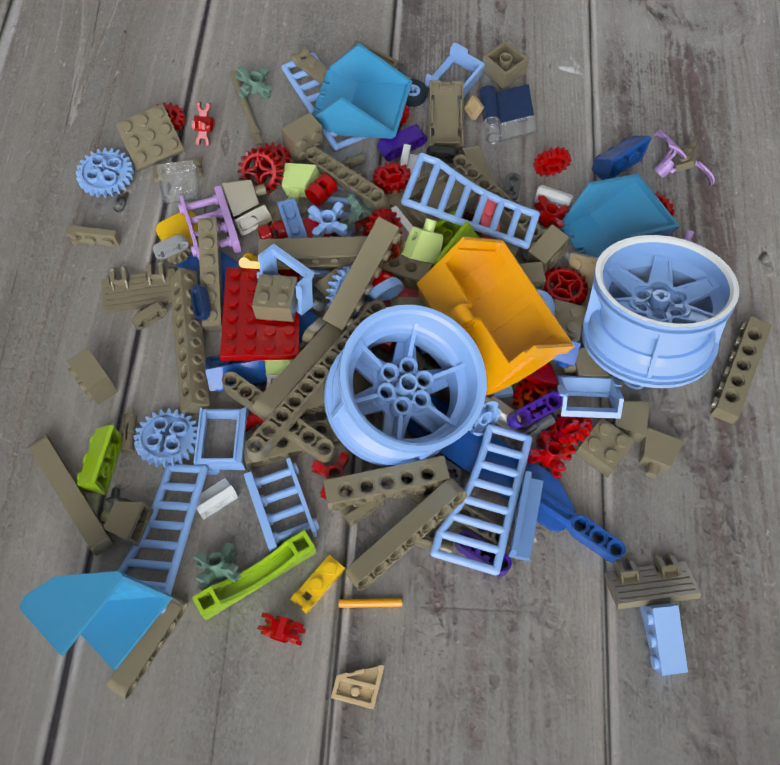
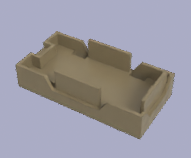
(446, 113)
(436, 195)

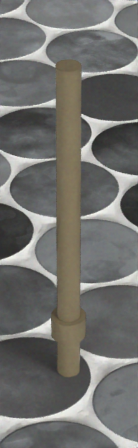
(254, 130)

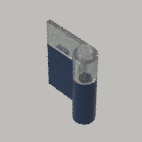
(507, 113)

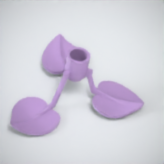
(666, 165)

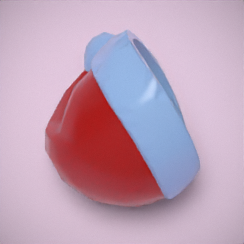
(386, 287)

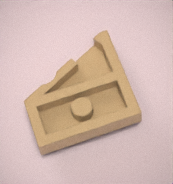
(584, 264)
(359, 687)

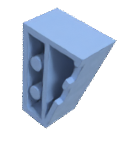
(664, 638)

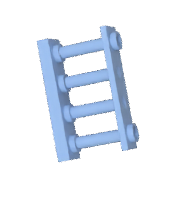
(267, 520)

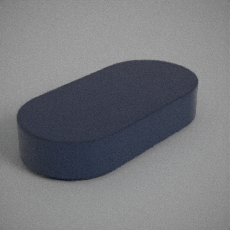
(200, 302)

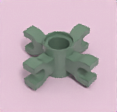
(254, 82)
(358, 211)
(216, 566)

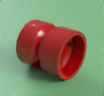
(320, 190)
(265, 231)

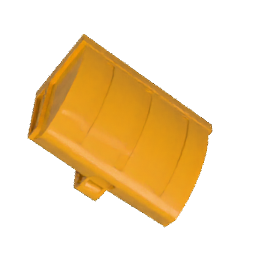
(498, 307)

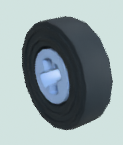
(420, 95)

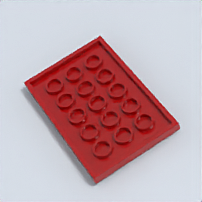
(252, 338)

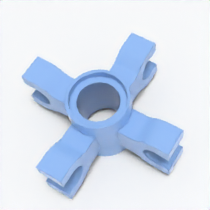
(328, 221)

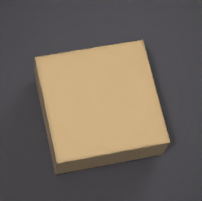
(473, 107)

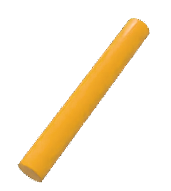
(375, 602)

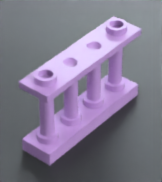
(222, 213)

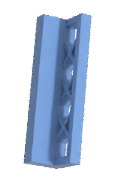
(292, 219)
(526, 518)

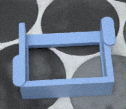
(461, 57)
(268, 266)
(591, 387)
(216, 464)

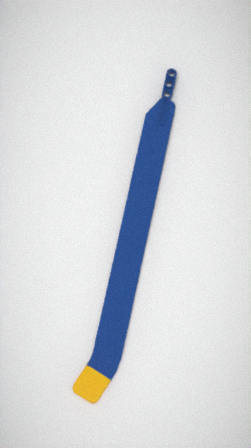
(555, 507)

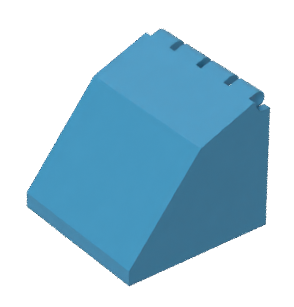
(362, 96)
(615, 211)
(102, 607)

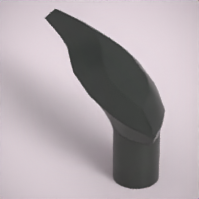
(115, 497)

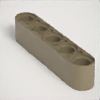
(142, 655)

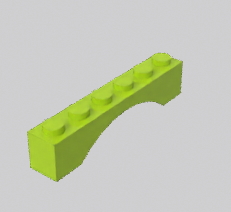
(226, 593)

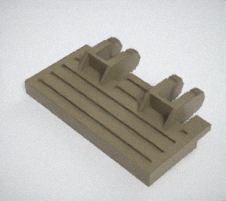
(139, 292)
(648, 587)

